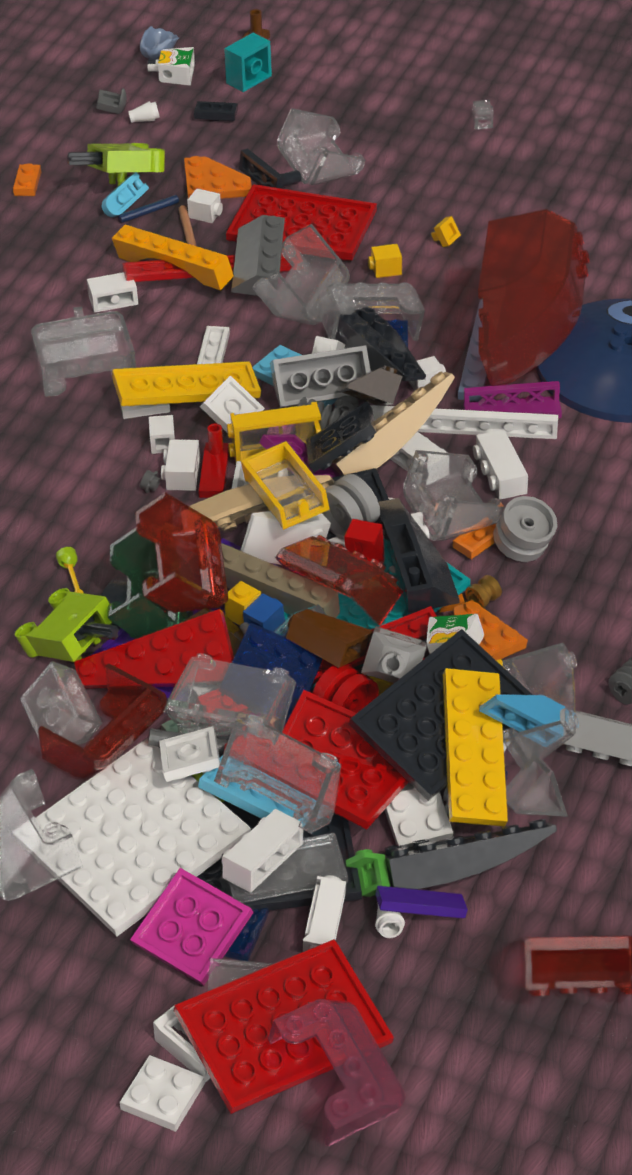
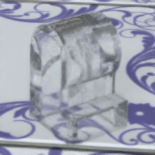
(482, 111)

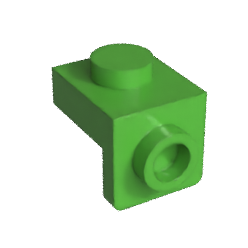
(371, 870)

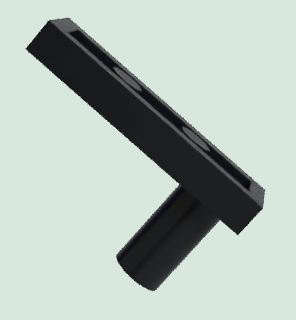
(263, 173)

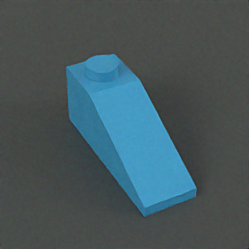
(522, 711)

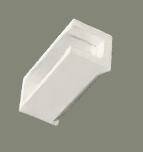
(324, 911)
(177, 1044)

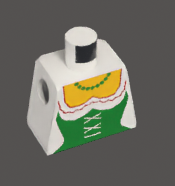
(174, 65)
(444, 627)

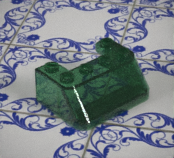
(137, 560)

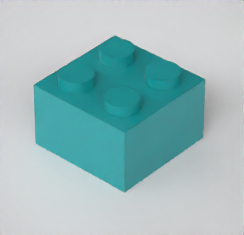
(248, 62)

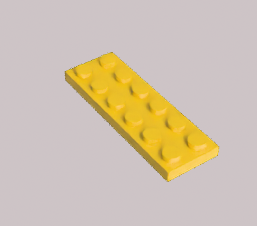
(180, 382)
(473, 749)

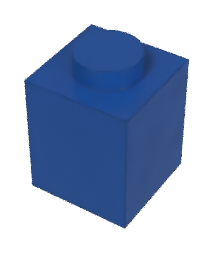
(265, 612)

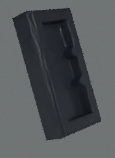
(215, 111)

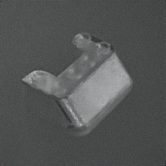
(312, 271)
(382, 297)
(81, 348)

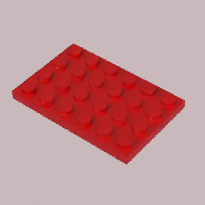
(336, 219)
(235, 1019)

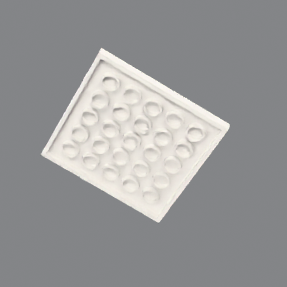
(138, 834)

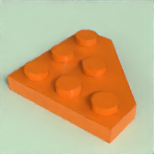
(215, 177)
(499, 638)

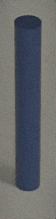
(148, 209)

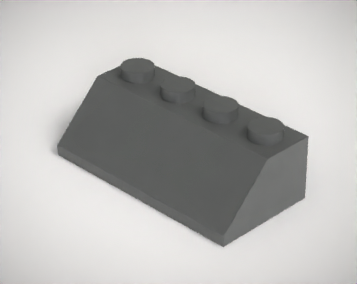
(257, 252)

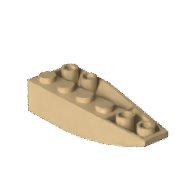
(395, 427)
(238, 504)

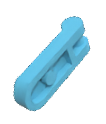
(124, 195)

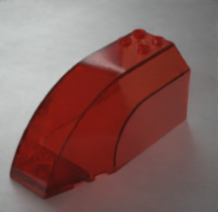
(529, 291)

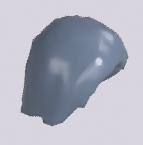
(156, 40)

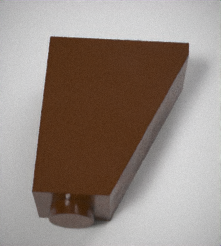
(328, 637)

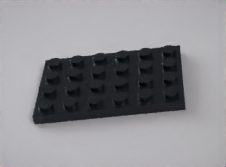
(409, 716)

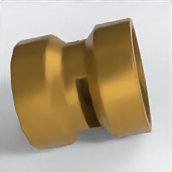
(485, 591)

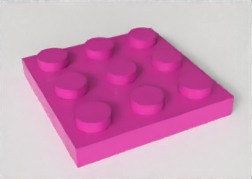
(191, 925)

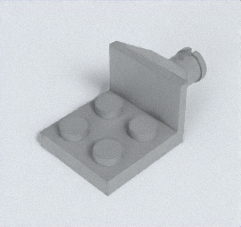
(392, 655)

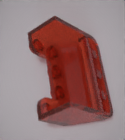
(186, 556)
(343, 572)
(133, 708)
(576, 963)

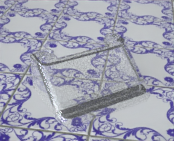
(27, 852)

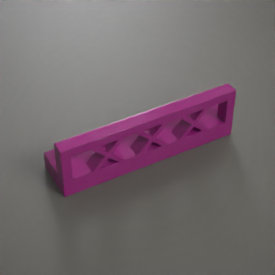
(511, 403)

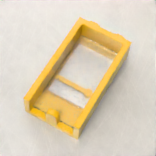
(249, 428)
(285, 485)

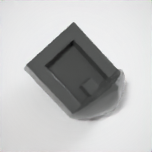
(111, 101)

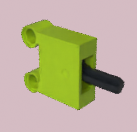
(120, 159)
(70, 627)

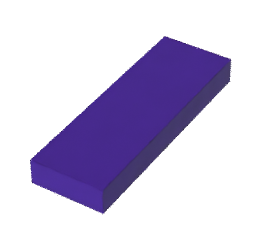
(421, 902)

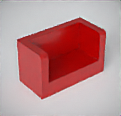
(366, 539)

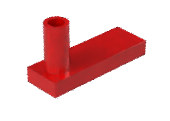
(214, 463)

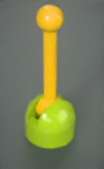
(67, 559)

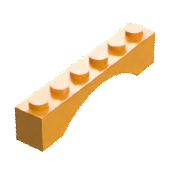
(205, 265)

